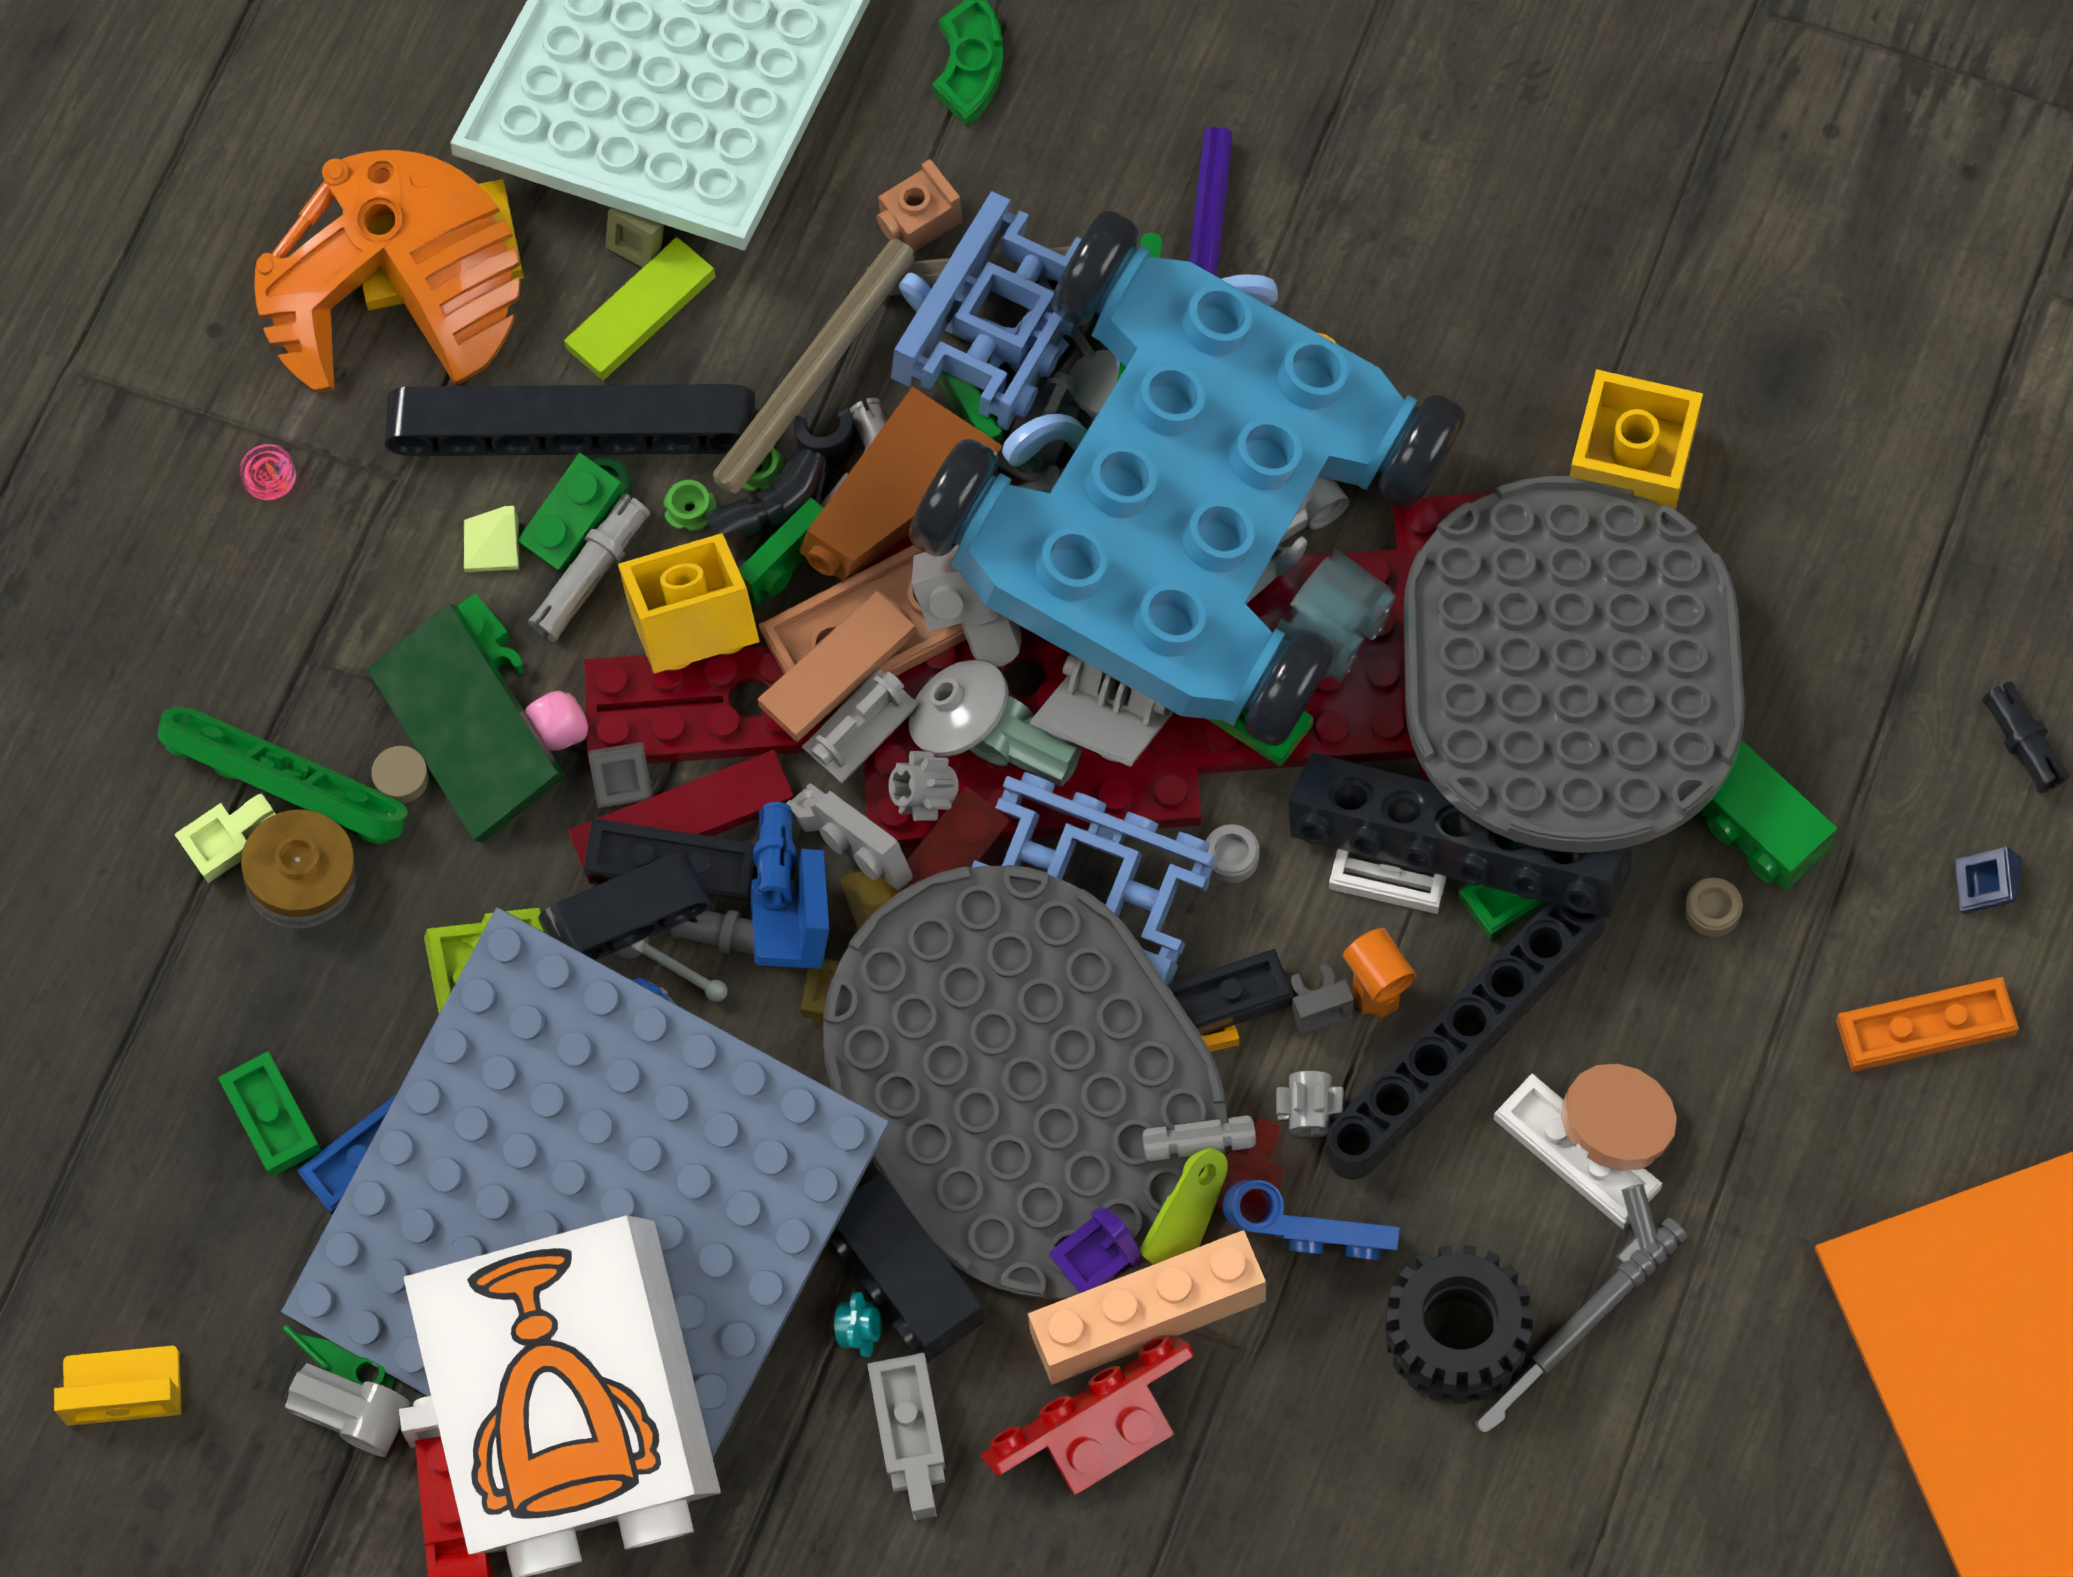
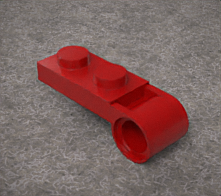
(442, 1525)

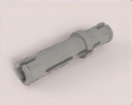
(579, 580)

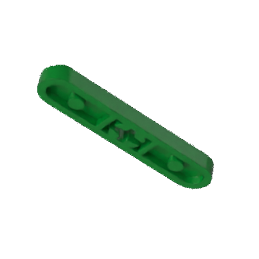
(282, 773)

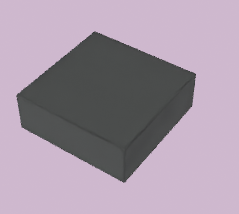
(620, 774)

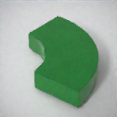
(973, 61)

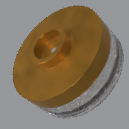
(298, 869)

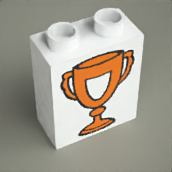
(563, 1393)

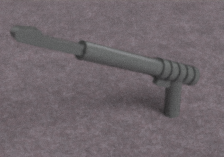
(1637, 1261)

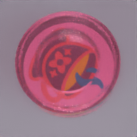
(267, 472)

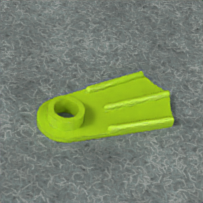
(1188, 1209)

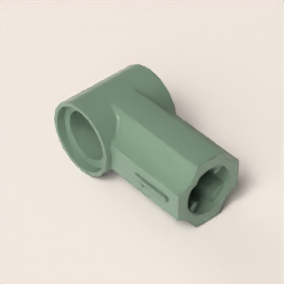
(1029, 746)

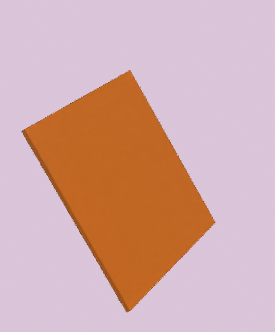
(1974, 1360)

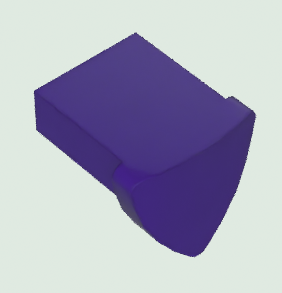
(1096, 1251)

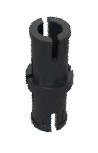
(2026, 737)

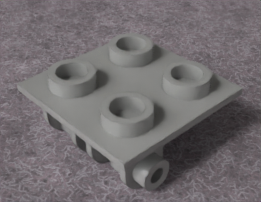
(1100, 714)

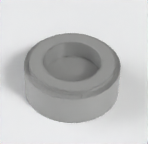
(1236, 851)

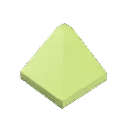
(492, 541)

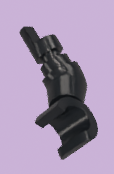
(798, 482)

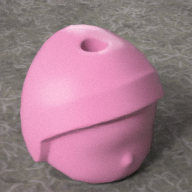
(558, 720)

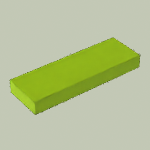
(639, 308)

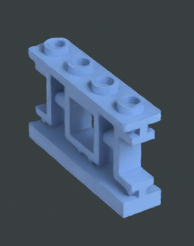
(962, 293)
(1108, 836)

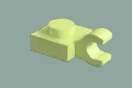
(218, 838)

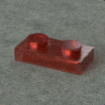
(957, 837)

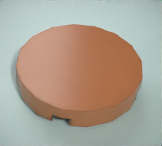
(1619, 1116)

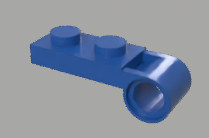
(1307, 1233)

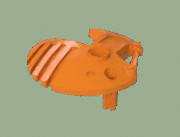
(440, 257)

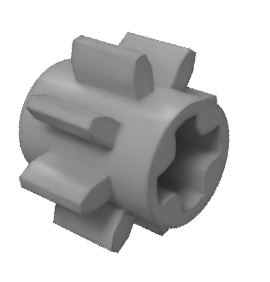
(923, 786)
(1309, 1103)

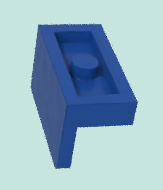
(800, 930)

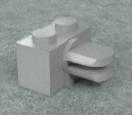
(950, 600)

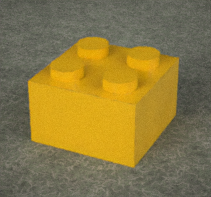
(1637, 436)
(688, 603)

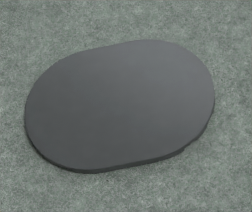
(1572, 665)
(1016, 1065)

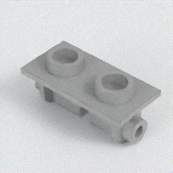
(861, 725)

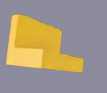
(119, 1386)

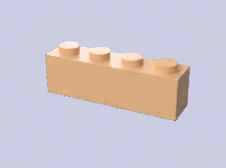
(1147, 1305)

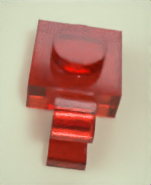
(1254, 1166)

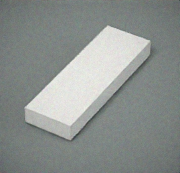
(1535, 1121)

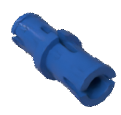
(775, 855)

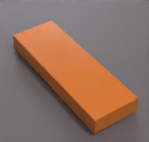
(1927, 1024)

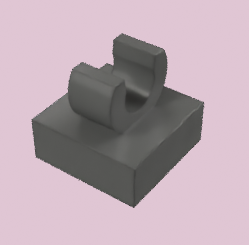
(1321, 1007)

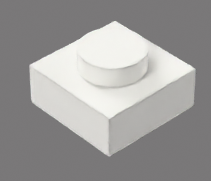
(419, 1421)

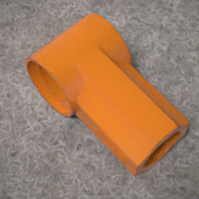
(1378, 973)

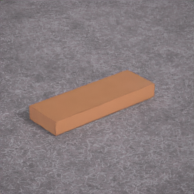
(837, 666)

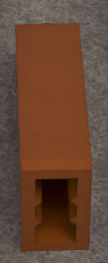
(886, 486)

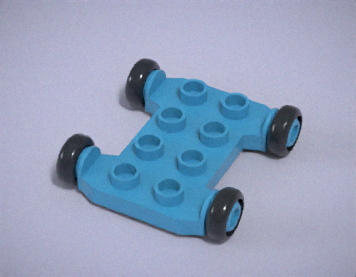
(1183, 486)

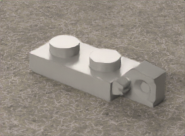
(852, 832)
(909, 1429)

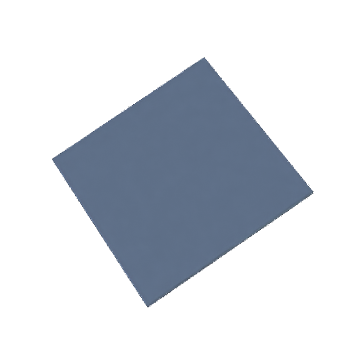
(578, 1102)

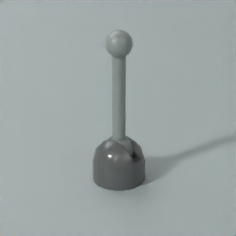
(714, 990)

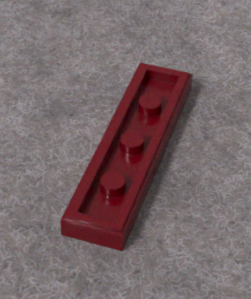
(705, 804)

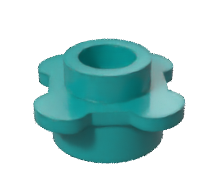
(857, 1324)

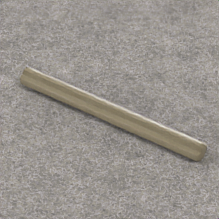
(813, 366)

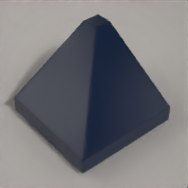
(1988, 879)

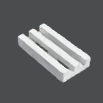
(1385, 892)

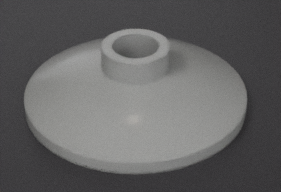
(959, 708)

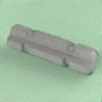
(1197, 1136)

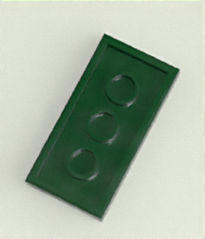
(466, 723)

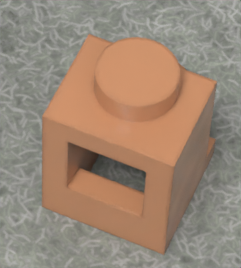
(919, 224)

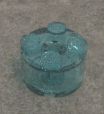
(1343, 606)

